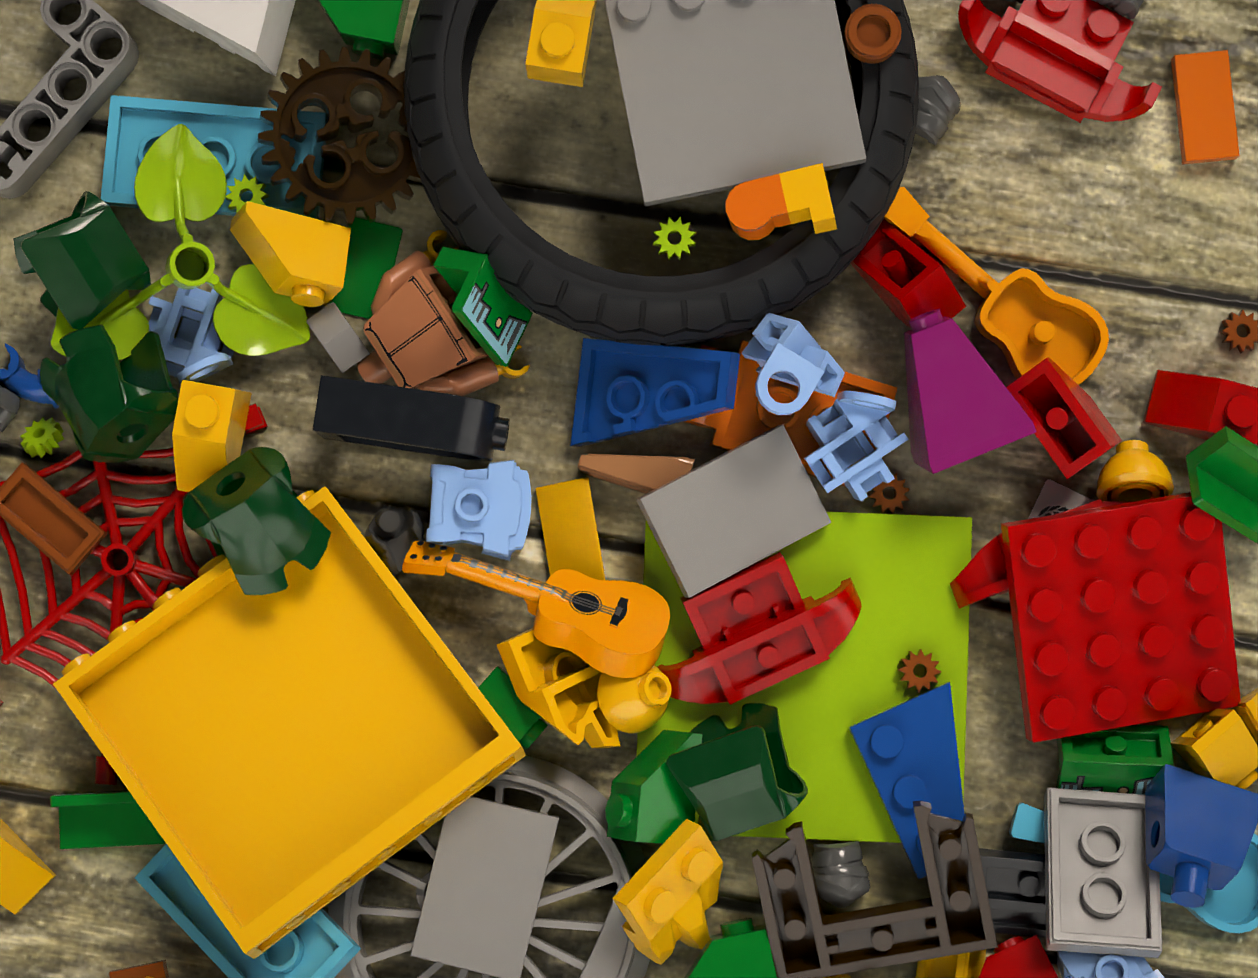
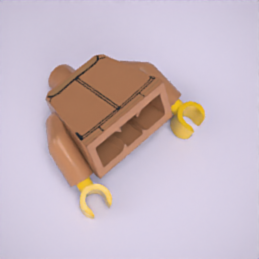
(420, 336)

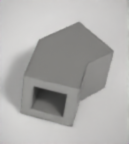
(337, 337)

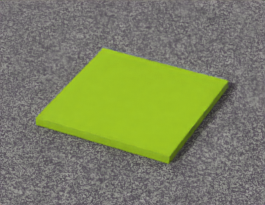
(907, 603)

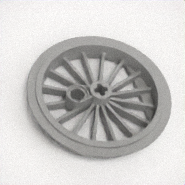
(613, 952)

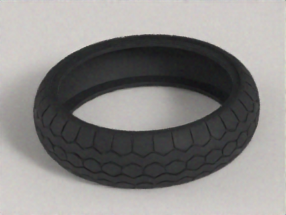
(632, 305)

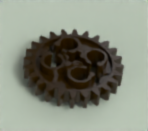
(330, 89)

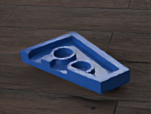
(648, 387)
(912, 759)

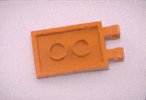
(752, 419)

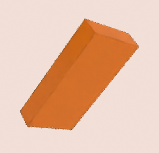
(1205, 107)

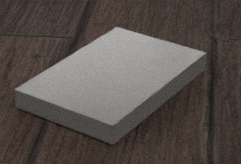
(733, 511)
(1098, 876)
(485, 887)

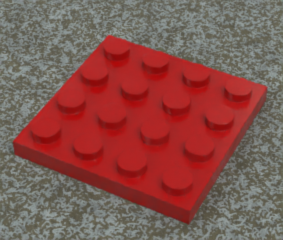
(1120, 616)

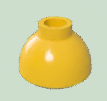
(1134, 474)
(634, 702)

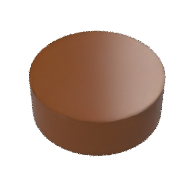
(872, 33)

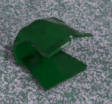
(82, 261)
(111, 396)
(256, 520)
(738, 773)

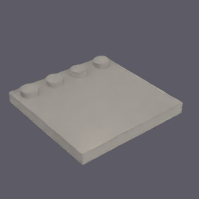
(732, 91)

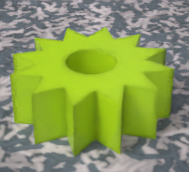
(243, 186)
(674, 249)
(42, 437)

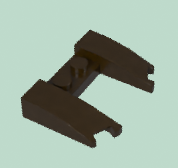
(820, 946)

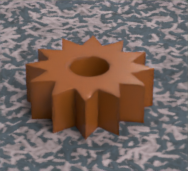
(1231, 333)
(896, 502)
(930, 670)

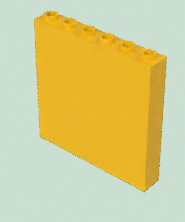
(288, 729)

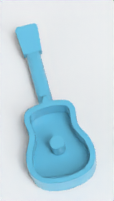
(1229, 909)

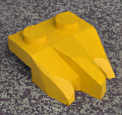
(558, 689)
(671, 893)

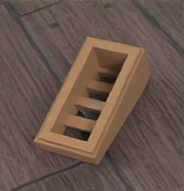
(635, 471)

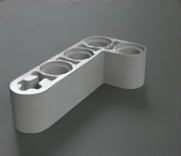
(47, 97)

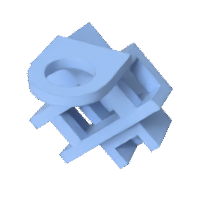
(196, 340)
(791, 356)
(845, 443)

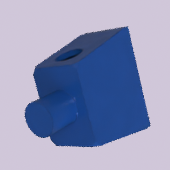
(1197, 831)

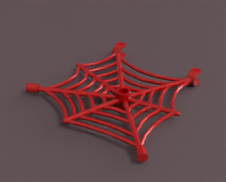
(11, 654)

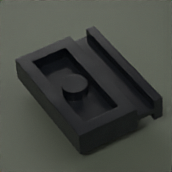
(1015, 891)

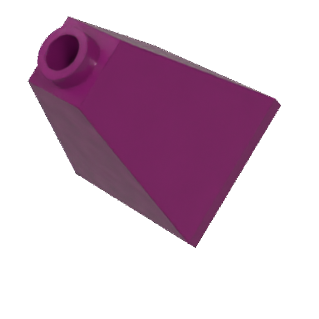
(955, 397)

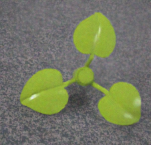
(187, 182)

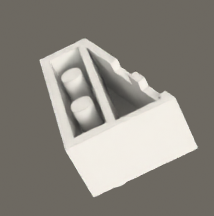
(240, 26)

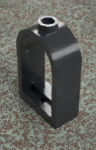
(409, 419)

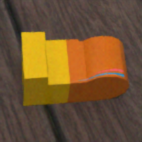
(779, 201)

